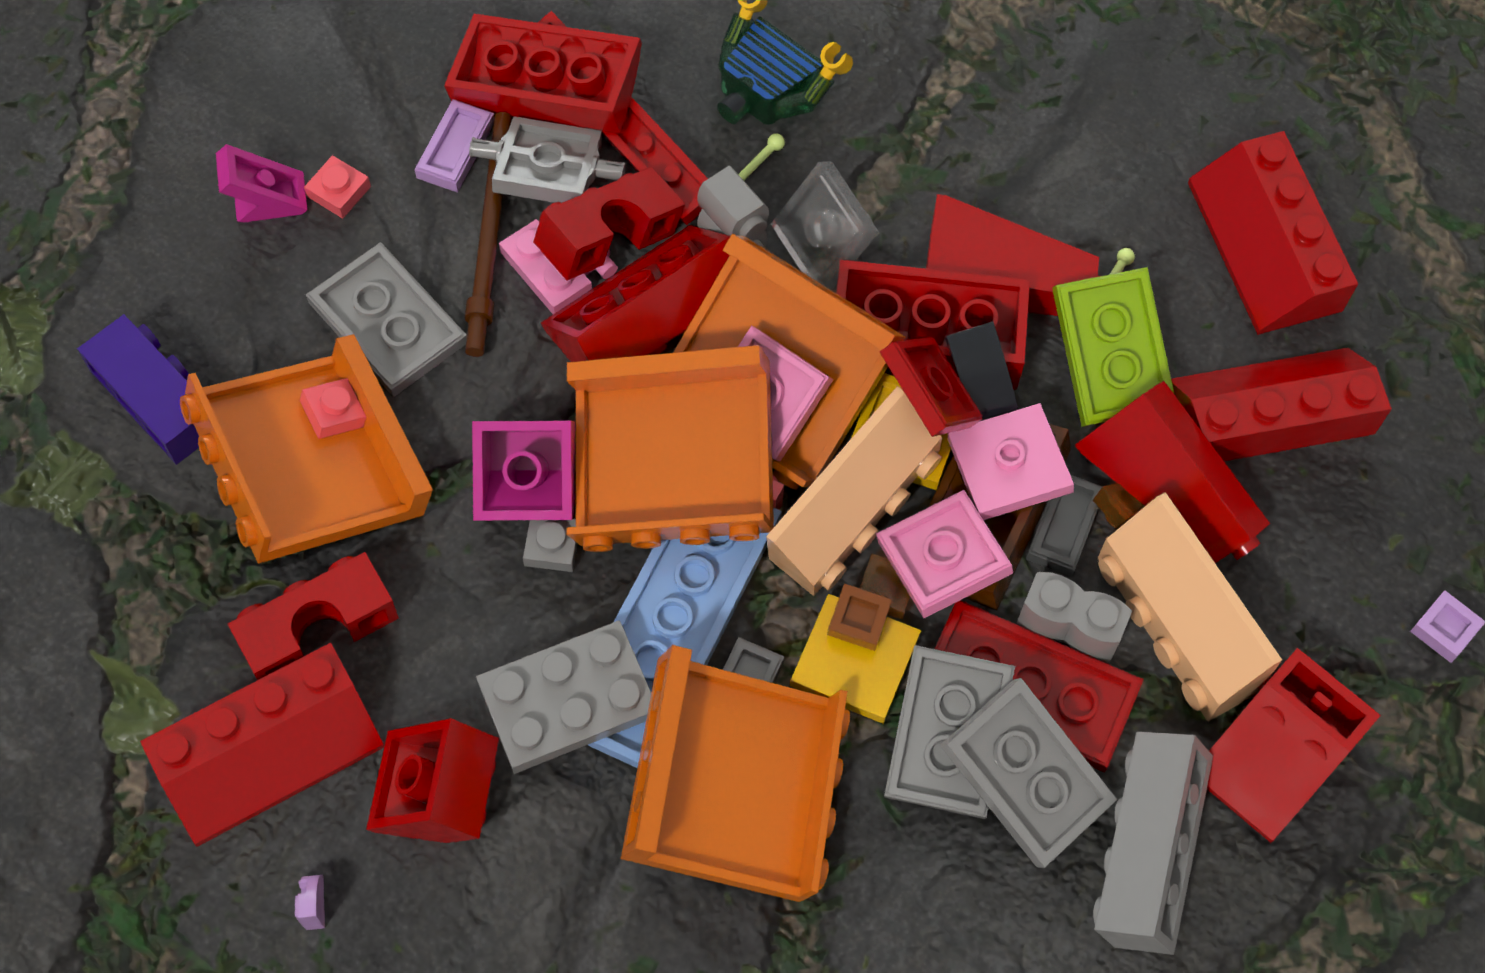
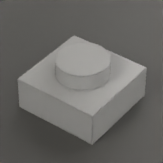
(549, 545)

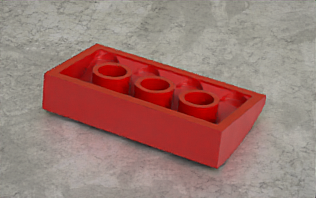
(546, 72)

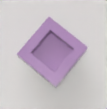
(1448, 626)

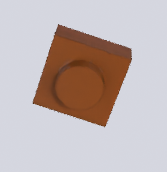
(859, 617)

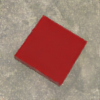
(931, 385)

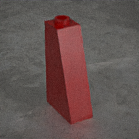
(986, 244)
(1159, 450)

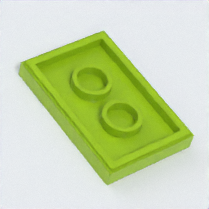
(1111, 341)

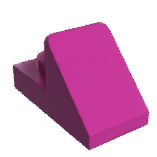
(259, 185)

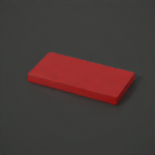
(1078, 691)

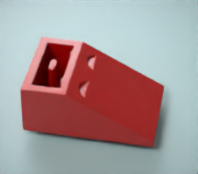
(1286, 744)

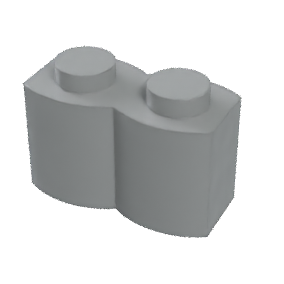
(732, 207)
(1074, 618)

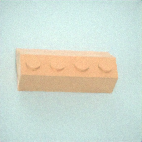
(854, 495)
(1187, 609)

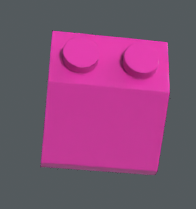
(524, 470)

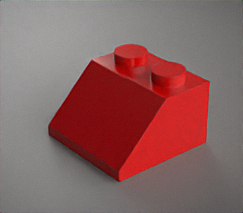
(434, 782)

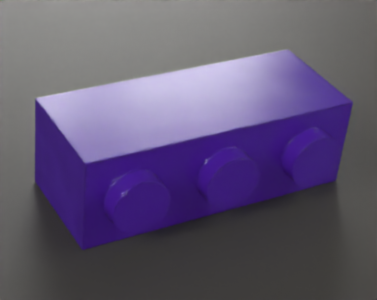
(143, 383)

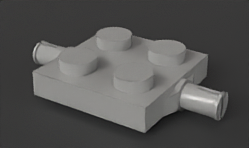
(546, 160)

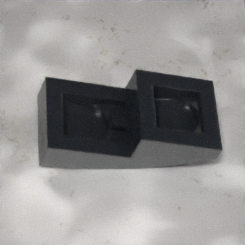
(983, 369)

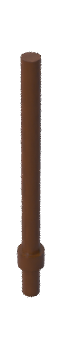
(480, 307)

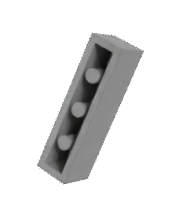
(1153, 842)

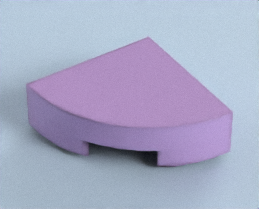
(310, 902)

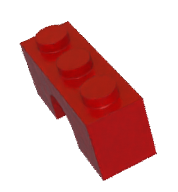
(580, 230)
(346, 592)

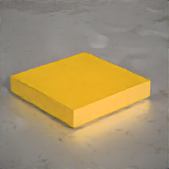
(866, 674)

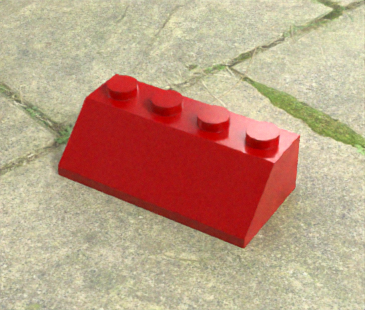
(1273, 234)
(643, 302)
(940, 304)
(1285, 403)
(262, 744)

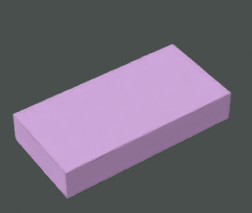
(447, 154)

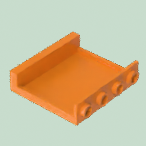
(811, 323)
(673, 448)
(285, 480)
(736, 779)

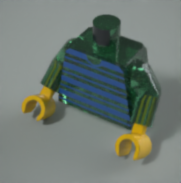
(771, 72)

